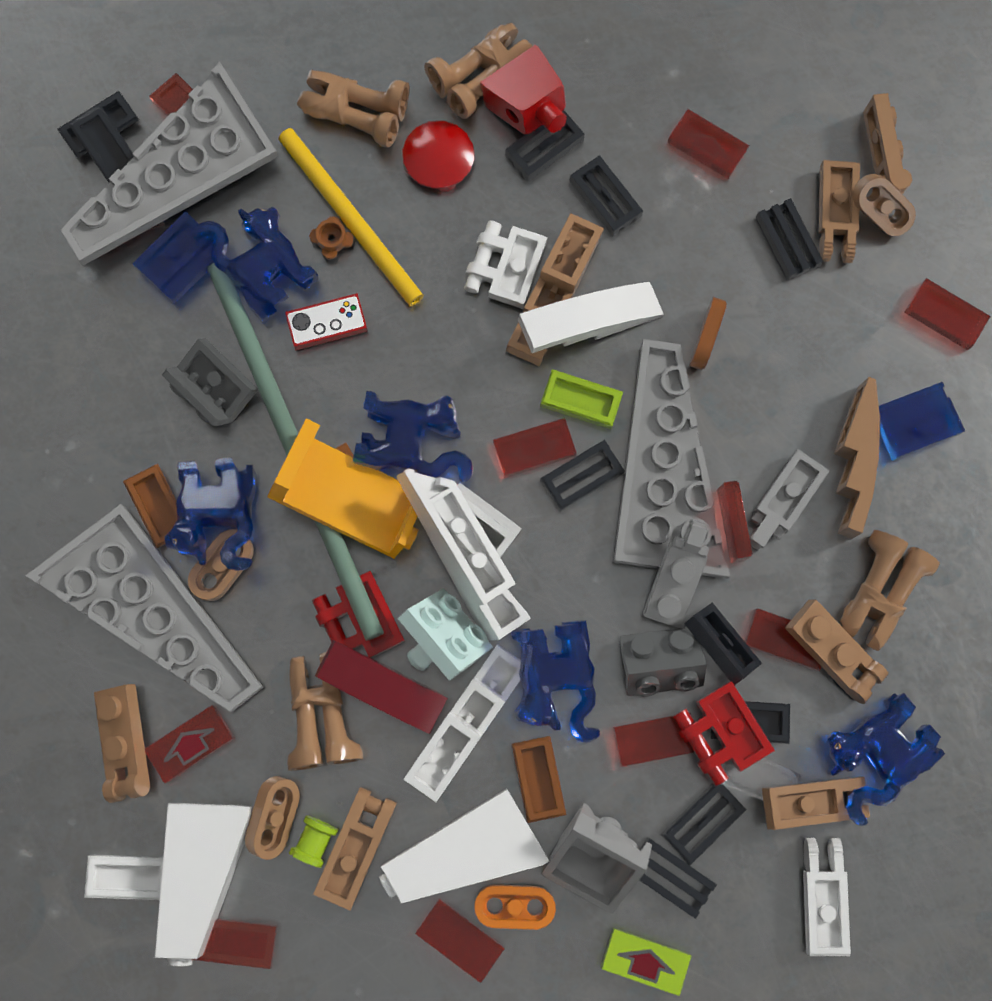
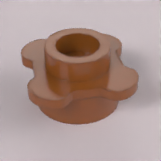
(329, 227)

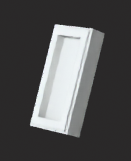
(123, 877)

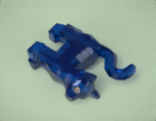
(262, 264)
(405, 436)
(214, 506)
(555, 671)
(887, 750)

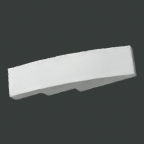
(589, 316)
(465, 724)

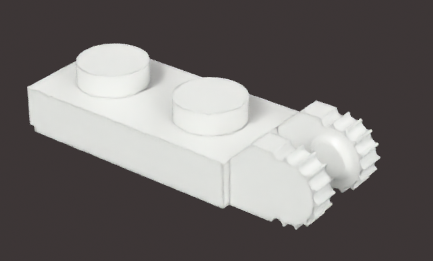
(826, 901)

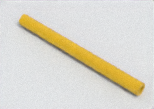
(350, 217)

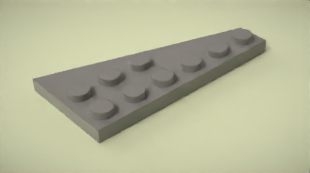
(180, 163)
(664, 467)
(135, 594)

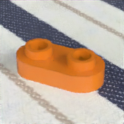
(514, 907)

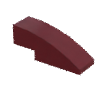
(381, 686)

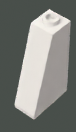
(469, 850)
(197, 870)

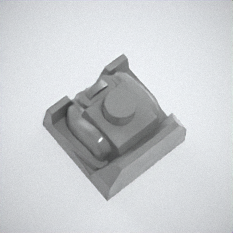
(597, 860)

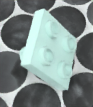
(443, 635)

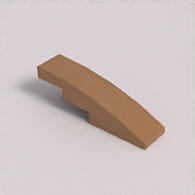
(558, 277)
(861, 447)

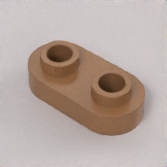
(882, 202)
(214, 566)
(272, 817)

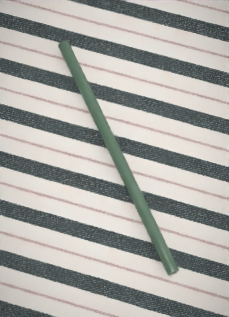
(287, 434)

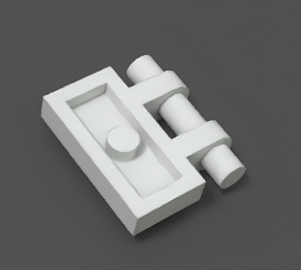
(516, 268)

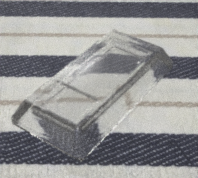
(758, 776)

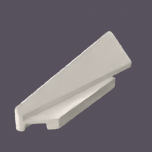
(465, 553)

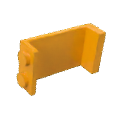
(344, 495)

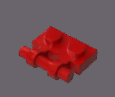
(329, 615)
(734, 727)

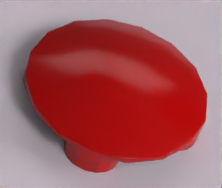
(438, 155)

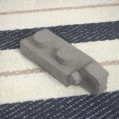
(786, 498)
(678, 576)

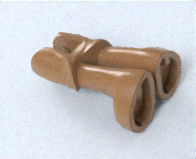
(488, 54)
(341, 90)
(869, 598)
(338, 747)

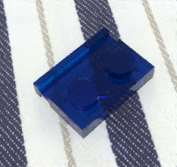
(176, 259)
(918, 421)

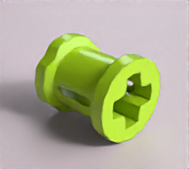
(313, 841)

